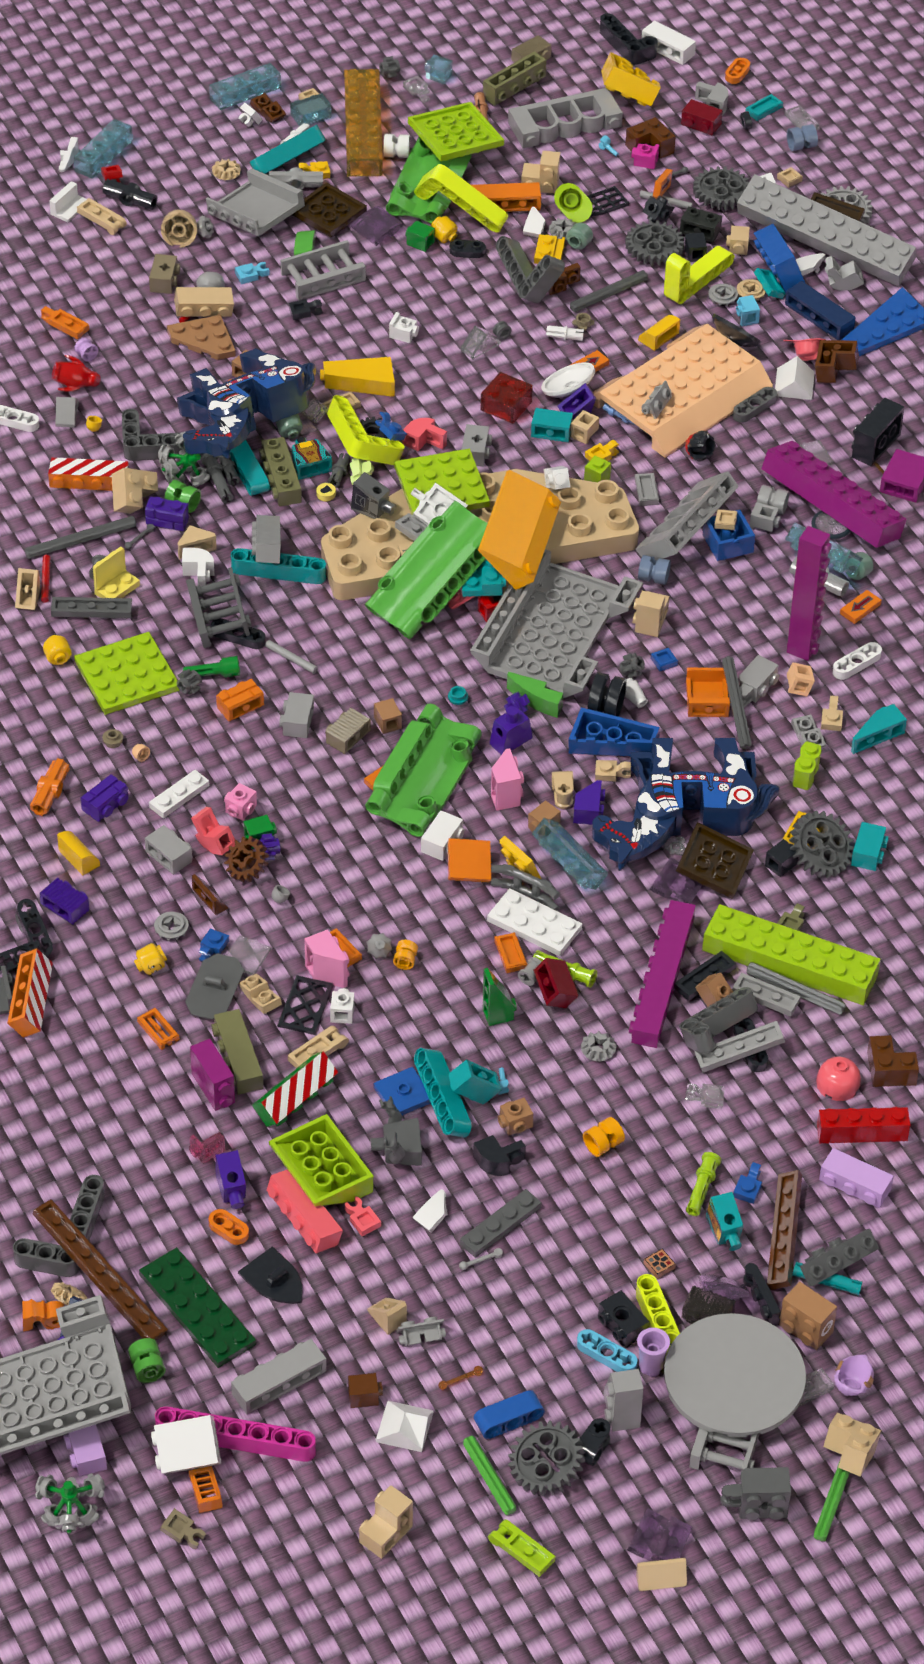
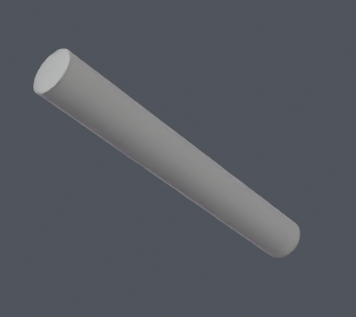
(675, 202)
(291, 656)

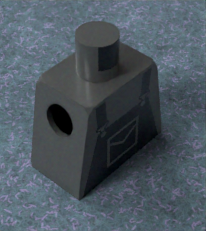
(371, 497)

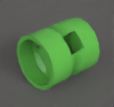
(187, 494)
(146, 1360)

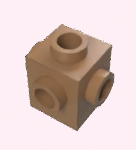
(515, 1116)

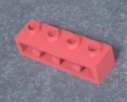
(311, 1221)

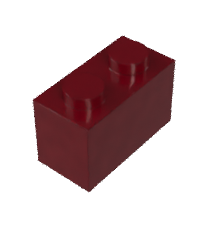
(701, 117)
(555, 983)

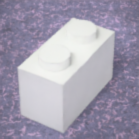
(436, 836)

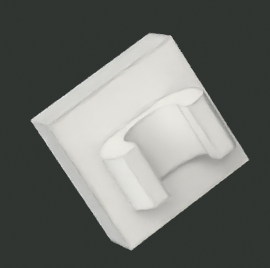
(249, 114)

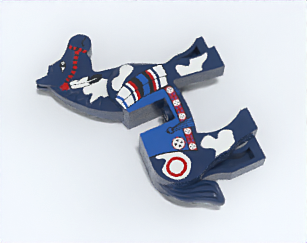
(270, 387)
(725, 800)

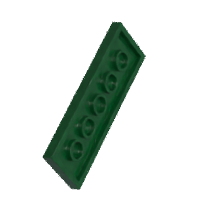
(197, 1307)

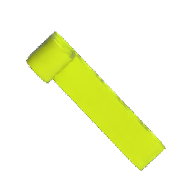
(462, 194)
(685, 280)
(355, 438)
(649, 1296)

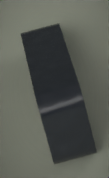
(625, 43)

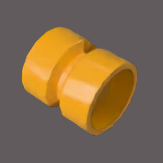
(602, 1137)

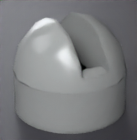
(280, 894)

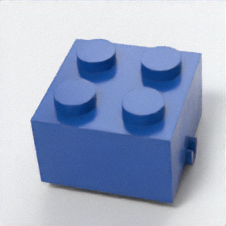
(729, 543)

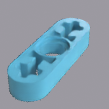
(602, 1343)

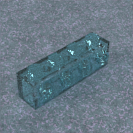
(245, 86)
(103, 148)
(840, 557)
(569, 854)

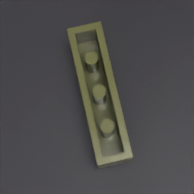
(237, 1051)

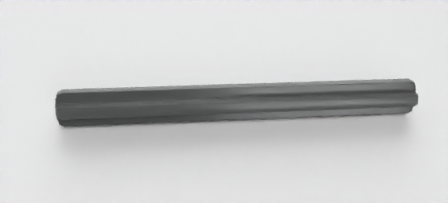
(80, 537)

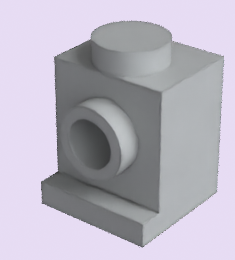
(764, 517)

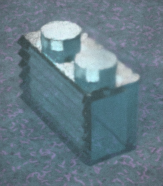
(310, 109)

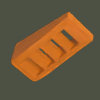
(208, 1503)

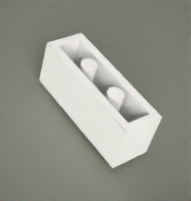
(670, 42)

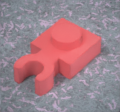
(362, 1219)

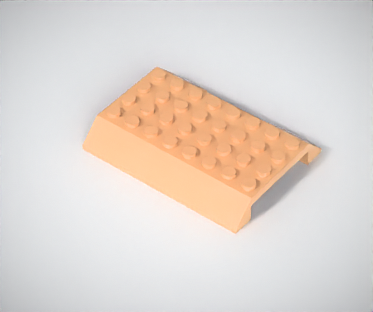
(706, 383)

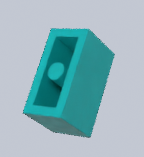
(551, 425)
(869, 846)
(474, 1082)

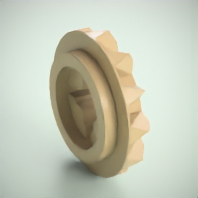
(233, 169)
(749, 285)
(64, 1292)

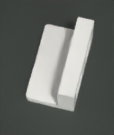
(65, 202)

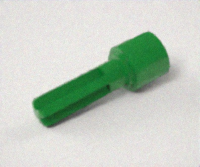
(227, 667)

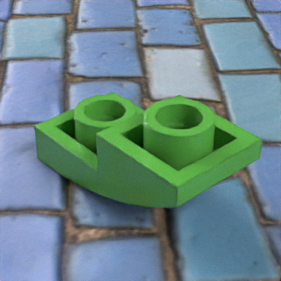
(304, 242)

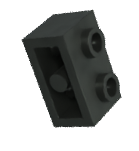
(701, 221)

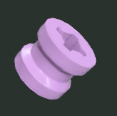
(86, 349)

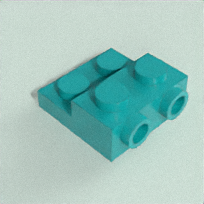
(484, 582)

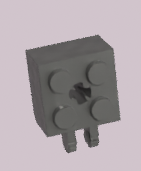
(760, 1493)

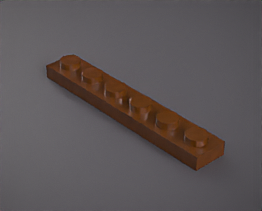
(784, 1230)

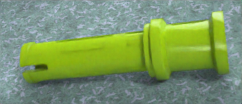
(576, 970)
(705, 1175)

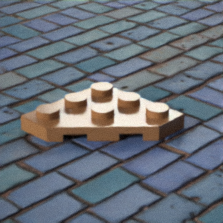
(205, 336)

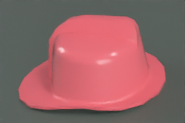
(807, 348)

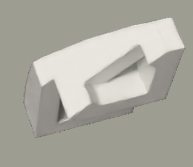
(67, 157)
(534, 223)
(810, 263)
(432, 1211)

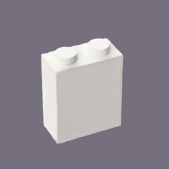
(186, 1444)

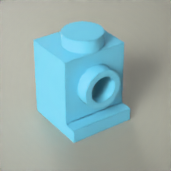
(748, 310)

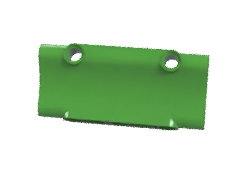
(419, 162)
(430, 571)
(423, 770)

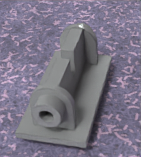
(657, 400)
(411, 1331)

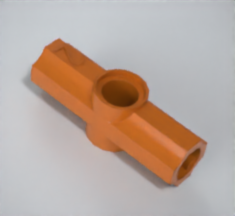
(49, 787)

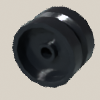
(606, 695)

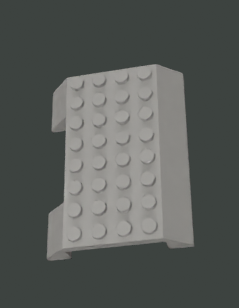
(552, 626)
(63, 1381)

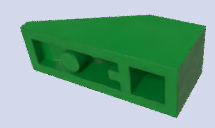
(497, 1003)

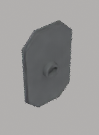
(214, 986)

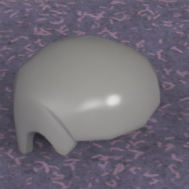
(210, 279)

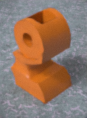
(42, 1312)

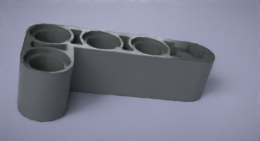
(704, 1025)

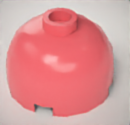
(838, 1078)

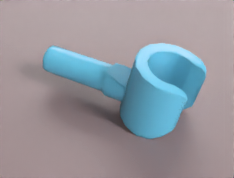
(604, 143)
(503, 1082)

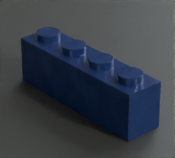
(820, 310)

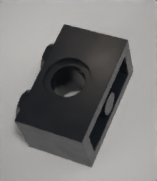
(621, 1307)

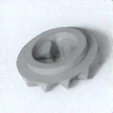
(556, 227)
(718, 290)
(165, 920)
(595, 1052)

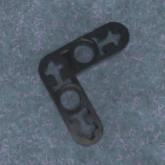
(31, 945)

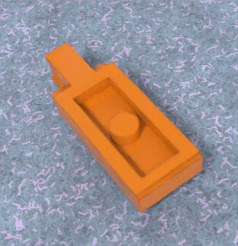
(65, 322)

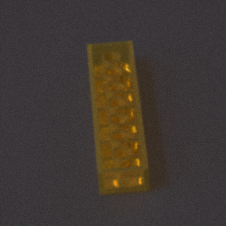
(363, 122)

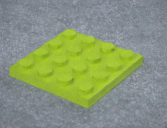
(455, 131)
(451, 470)
(126, 673)

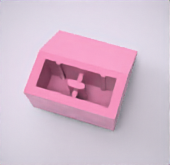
(506, 782)
(326, 960)

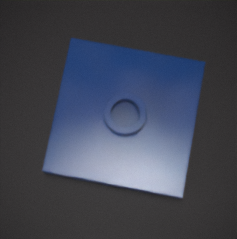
(406, 1090)

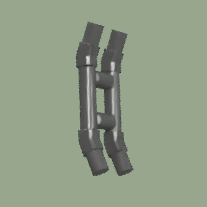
(516, 885)

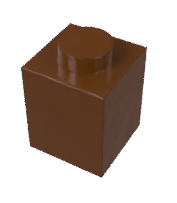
(364, 1390)

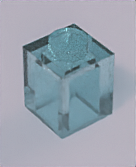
(438, 69)

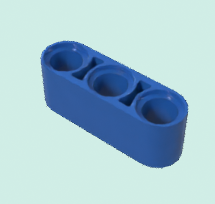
(509, 1414)

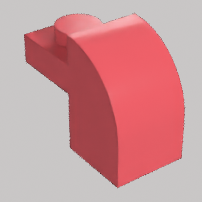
(424, 431)
(210, 834)

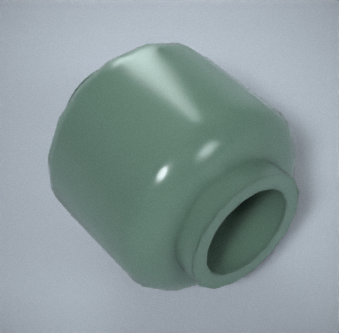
(579, 236)
(290, 426)
(865, 567)

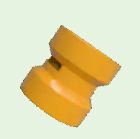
(405, 954)

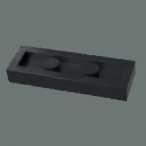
(717, 964)

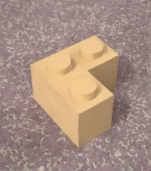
(545, 173)
(130, 487)
(650, 613)
(854, 1441)
(389, 1523)

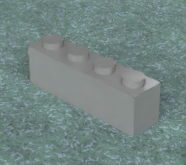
(266, 539)
(278, 1376)

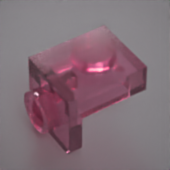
(208, 1148)

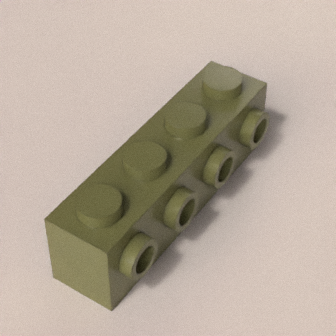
(514, 78)
(280, 471)

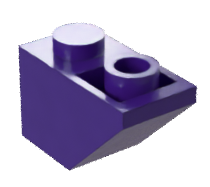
(587, 803)

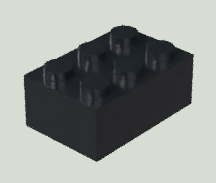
(877, 431)

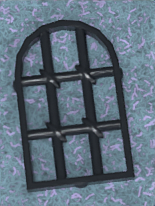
(601, 212)

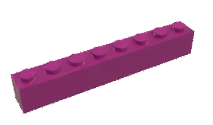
(808, 593)
(663, 974)

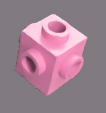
(240, 801)

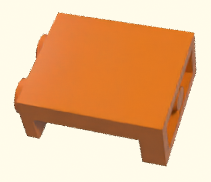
(707, 692)

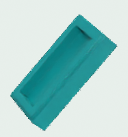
(764, 107)
(769, 283)

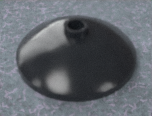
(734, 332)

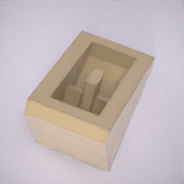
(197, 538)
(27, 589)
(389, 1314)

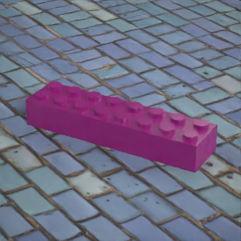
(834, 494)

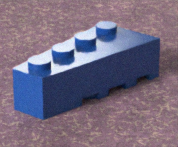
(778, 256)
(610, 735)

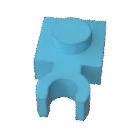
(249, 273)

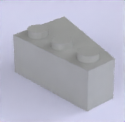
(623, 1400)

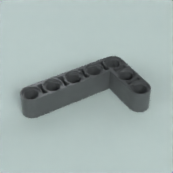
(529, 283)
(143, 446)
(35, 1252)

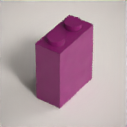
(904, 476)
(212, 1074)

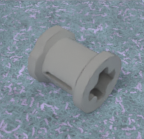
(527, 974)

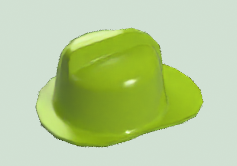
(573, 202)

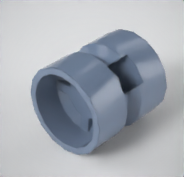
(803, 137)
(654, 569)

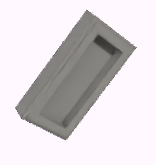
(646, 489)

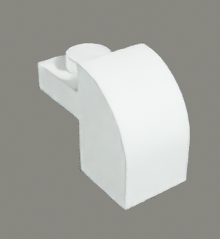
(198, 563)

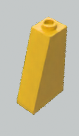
(360, 375)

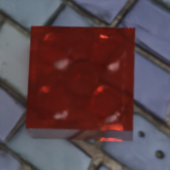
(506, 397)

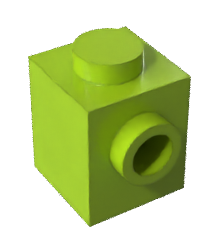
(597, 470)

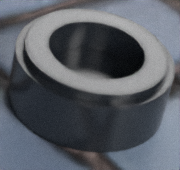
(746, 120)

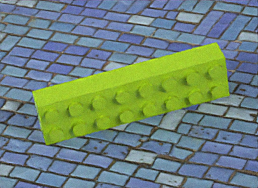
(792, 954)

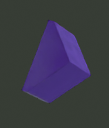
(578, 401)

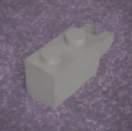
(757, 679)

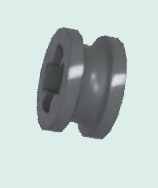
(502, 330)

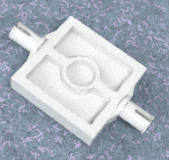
(433, 503)

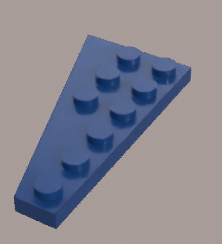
(890, 322)

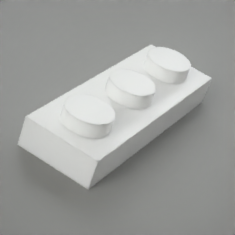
(179, 794)

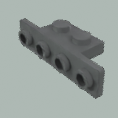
(837, 1256)

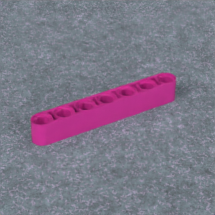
(247, 1432)

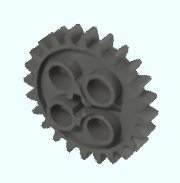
(719, 187)
(654, 242)
(821, 844)
(529, 1472)

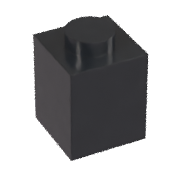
(695, 246)
(780, 858)

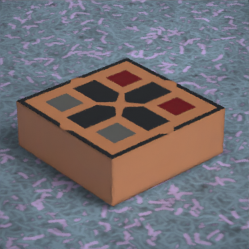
(659, 1263)

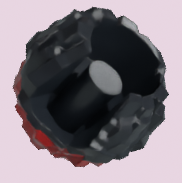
(700, 446)

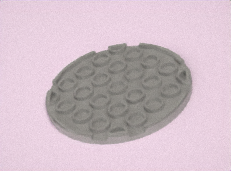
(734, 1375)

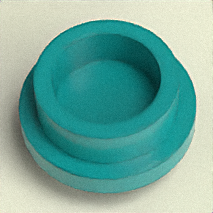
(458, 695)

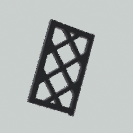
(297, 1025)

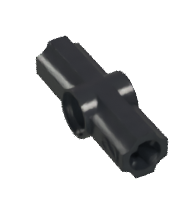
(130, 194)

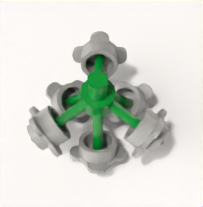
(186, 461)
(70, 1494)

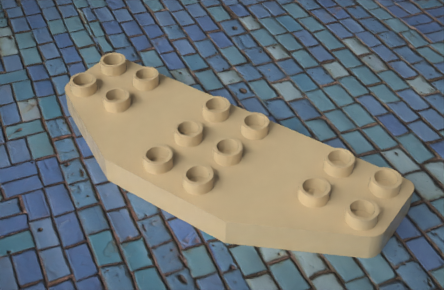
(589, 524)

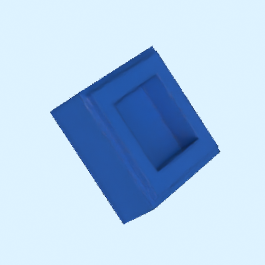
(664, 659)

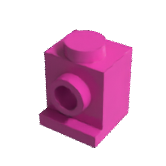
(645, 155)

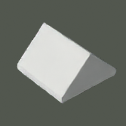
(795, 380)

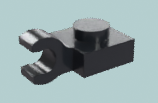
(303, 309)

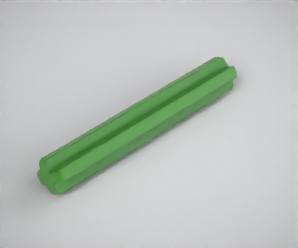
(489, 1475)
(831, 1504)

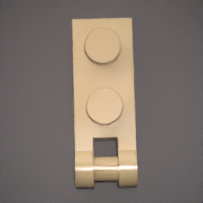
(101, 216)
(318, 1044)

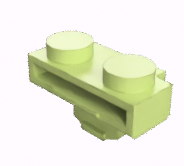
(359, 467)

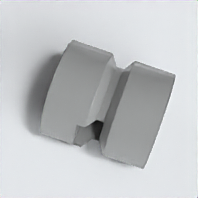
(777, 498)

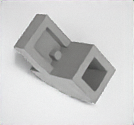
(713, 95)
(844, 277)

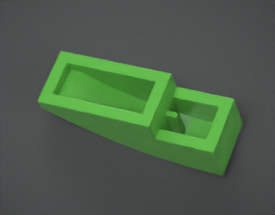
(540, 698)

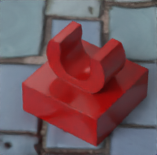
(112, 172)

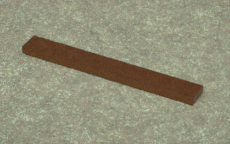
(99, 1271)

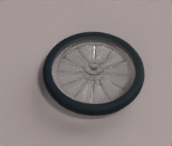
(829, 525)

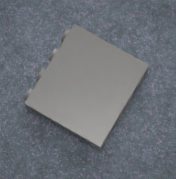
(257, 203)

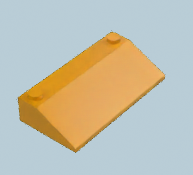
(519, 528)

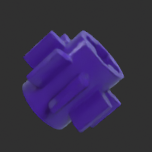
(518, 701)
(272, 845)

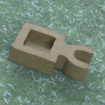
(180, 1527)

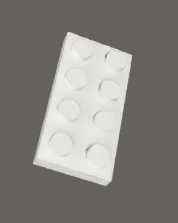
(534, 922)

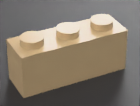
(204, 301)

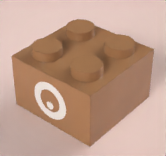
(808, 1316)

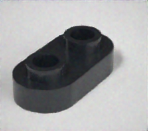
(467, 248)

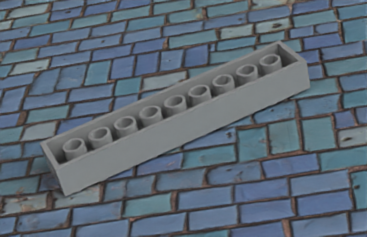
(826, 230)

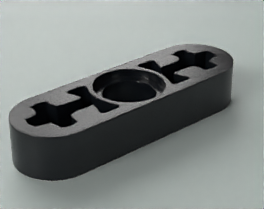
(255, 640)
(762, 1056)

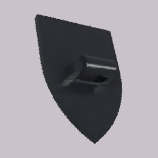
(273, 1277)

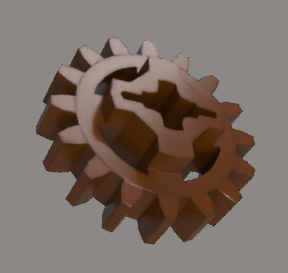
(246, 859)

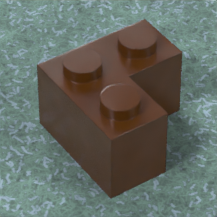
(651, 133)
(835, 356)
(888, 1067)

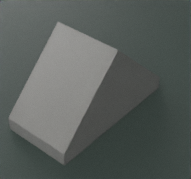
(66, 411)

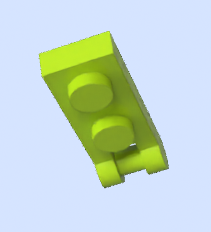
(522, 1547)

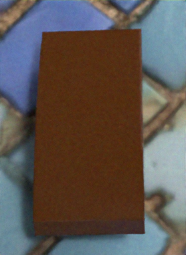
(266, 108)
(570, 275)

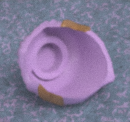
(854, 1375)

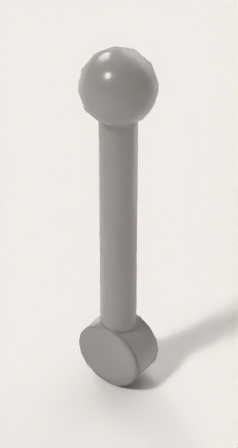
(497, 1253)

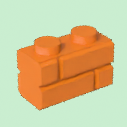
(239, 699)

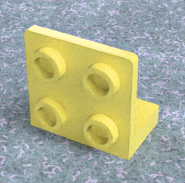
(111, 577)

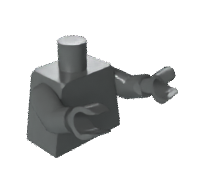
(400, 1138)

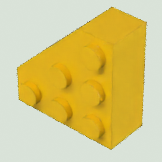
(634, 83)

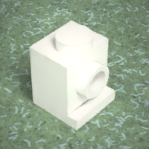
(403, 328)
(556, 477)
(342, 1002)

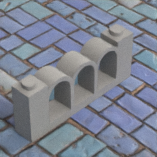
(529, 134)
(688, 517)

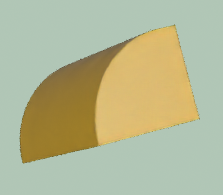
(660, 332)
(76, 852)

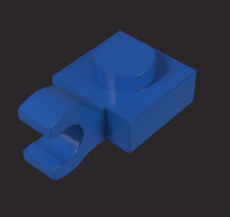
(390, 429)
(212, 943)
(749, 1187)

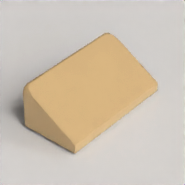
(661, 1574)

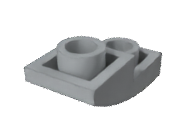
(807, 731)

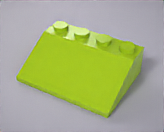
(323, 1163)

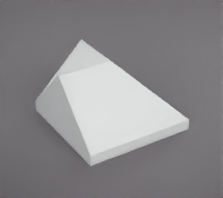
(404, 1426)

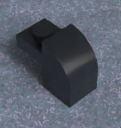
(497, 1159)

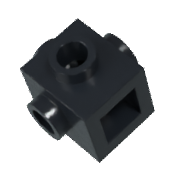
(658, 209)

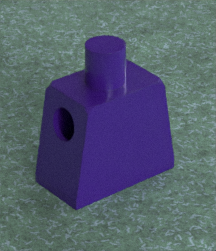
(510, 730)
(231, 1178)

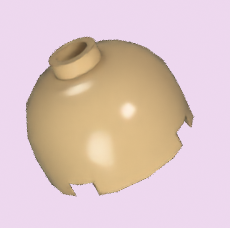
(179, 228)

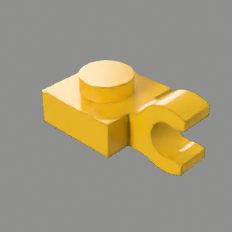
(317, 167)
(604, 452)

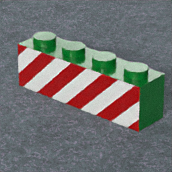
(295, 1089)

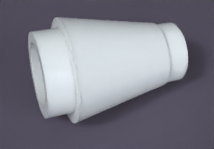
(635, 693)

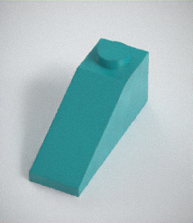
(882, 726)

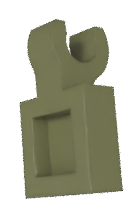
(794, 919)

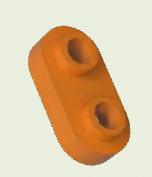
(737, 70)
(229, 1228)

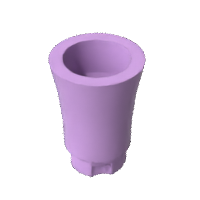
(652, 1350)

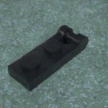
(761, 1293)

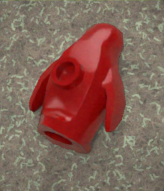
(74, 375)

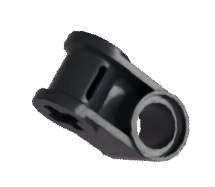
(595, 1440)

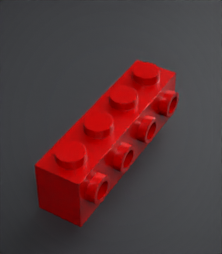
(863, 1125)

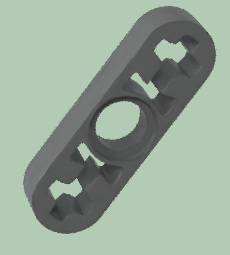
(745, 411)

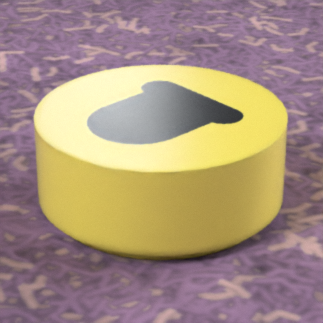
(326, 492)

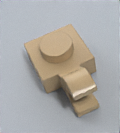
(832, 717)
(608, 770)

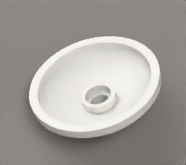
(568, 379)

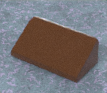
(207, 895)

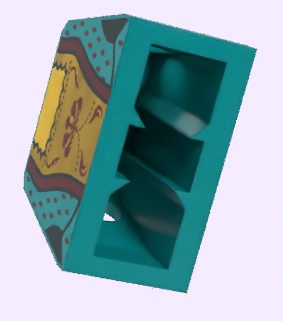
(310, 458)
(725, 1220)

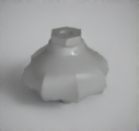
(205, 227)
(379, 945)

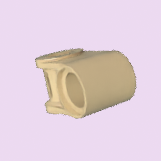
(563, 788)

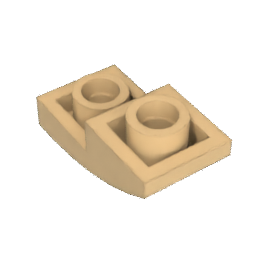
(259, 993)

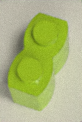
(807, 765)

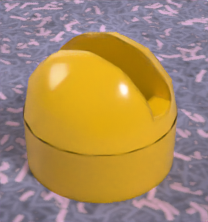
(93, 423)

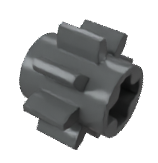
(389, 67)
(632, 665)
(189, 681)

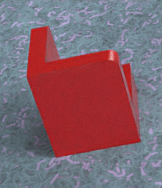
(485, 607)

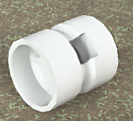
(396, 145)

